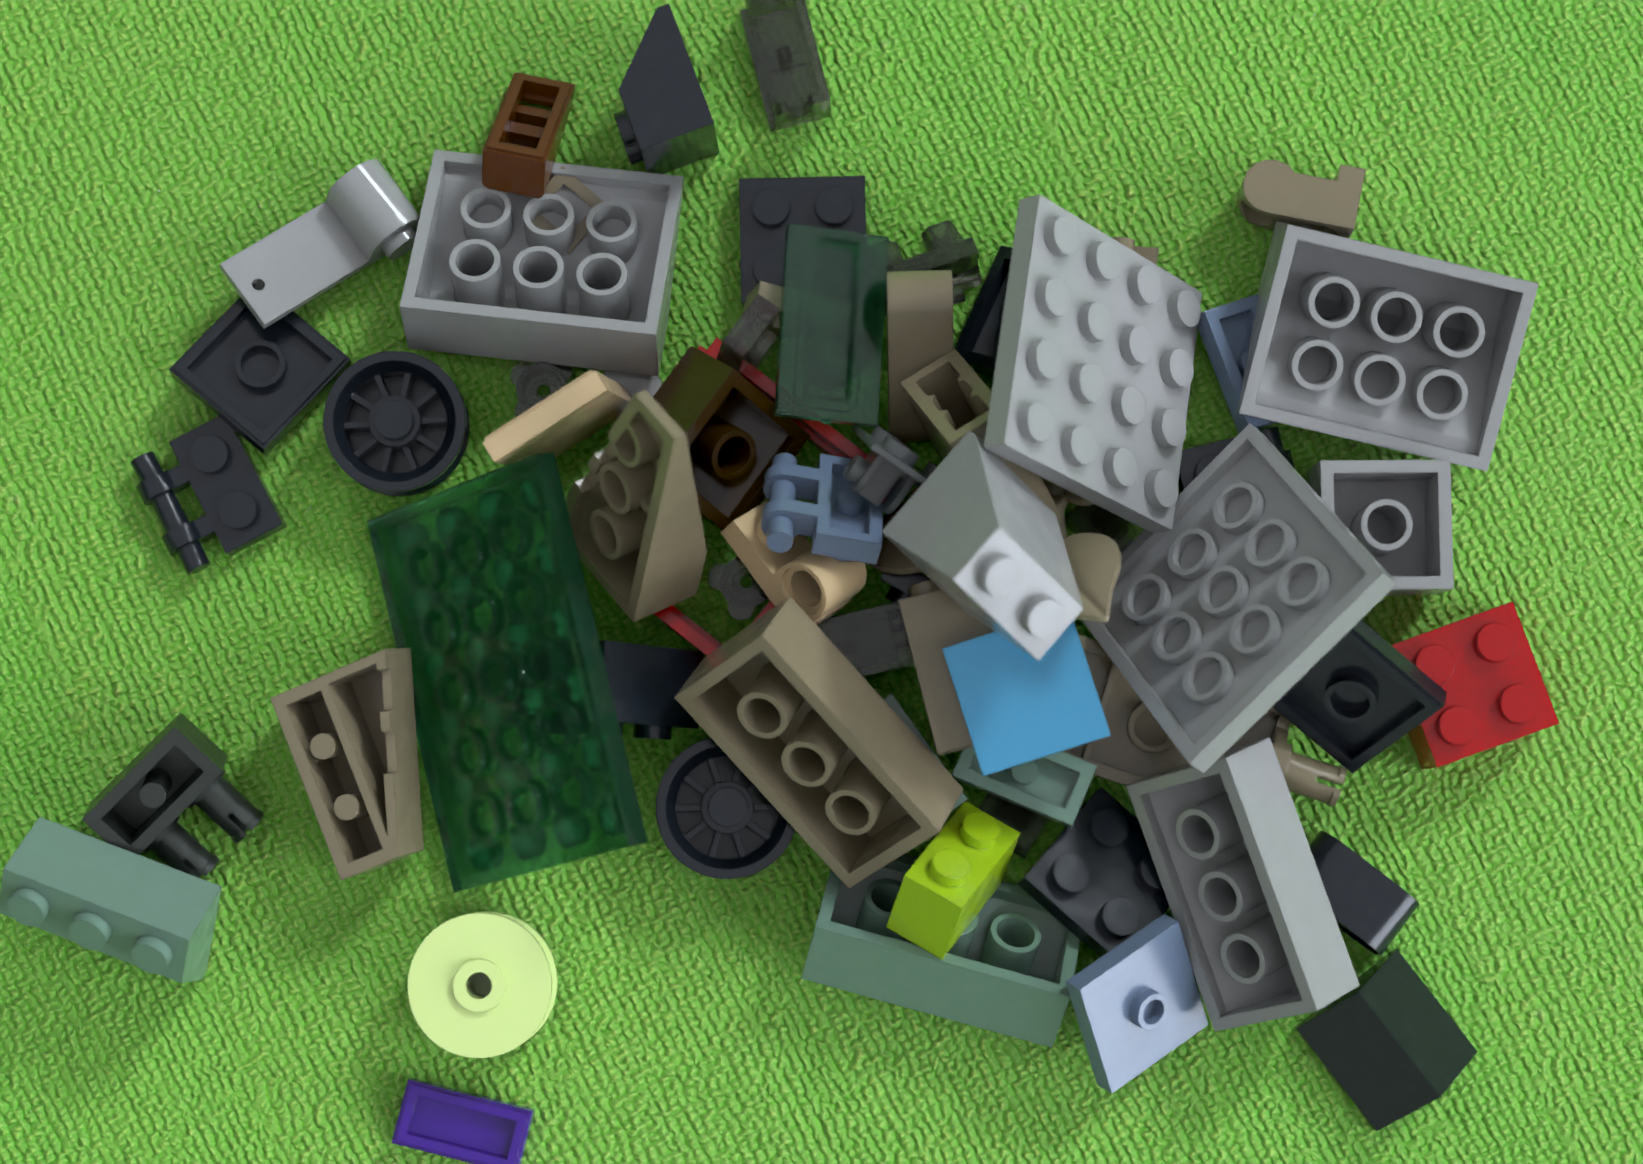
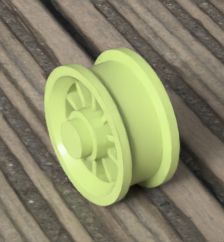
(482, 984)

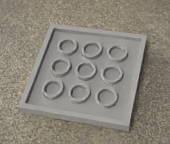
(1093, 366)
(1235, 598)

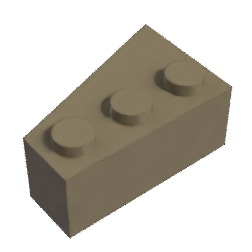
(359, 759)

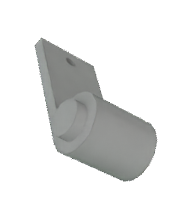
(349, 231)

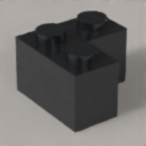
(645, 685)

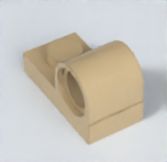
(812, 580)

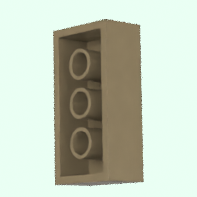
(820, 743)

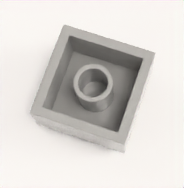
(1397, 514)

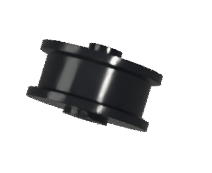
(396, 423)
(717, 816)

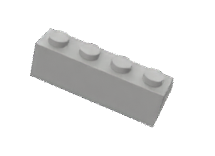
(1244, 887)

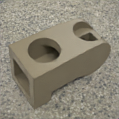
(1279, 194)

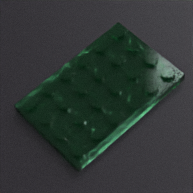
(506, 675)

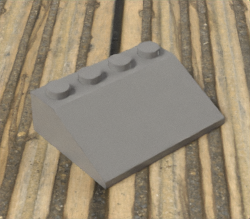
(510, 291)
(1384, 346)

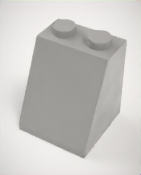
(990, 547)

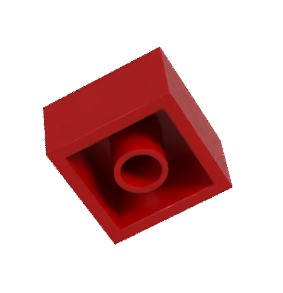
(1489, 686)

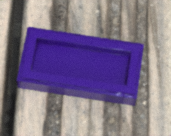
(462, 1124)

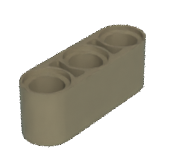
(917, 335)

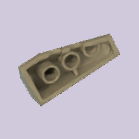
(640, 512)

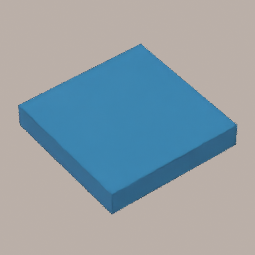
(1023, 705)

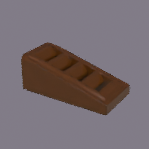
(526, 138)

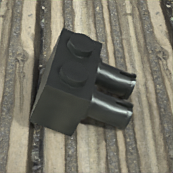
(152, 791)

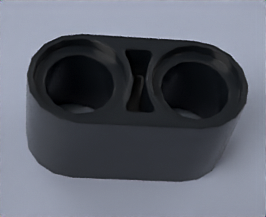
(1362, 898)

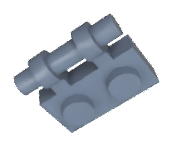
(838, 520)

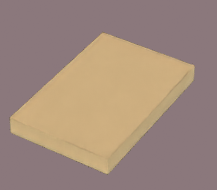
(560, 419)

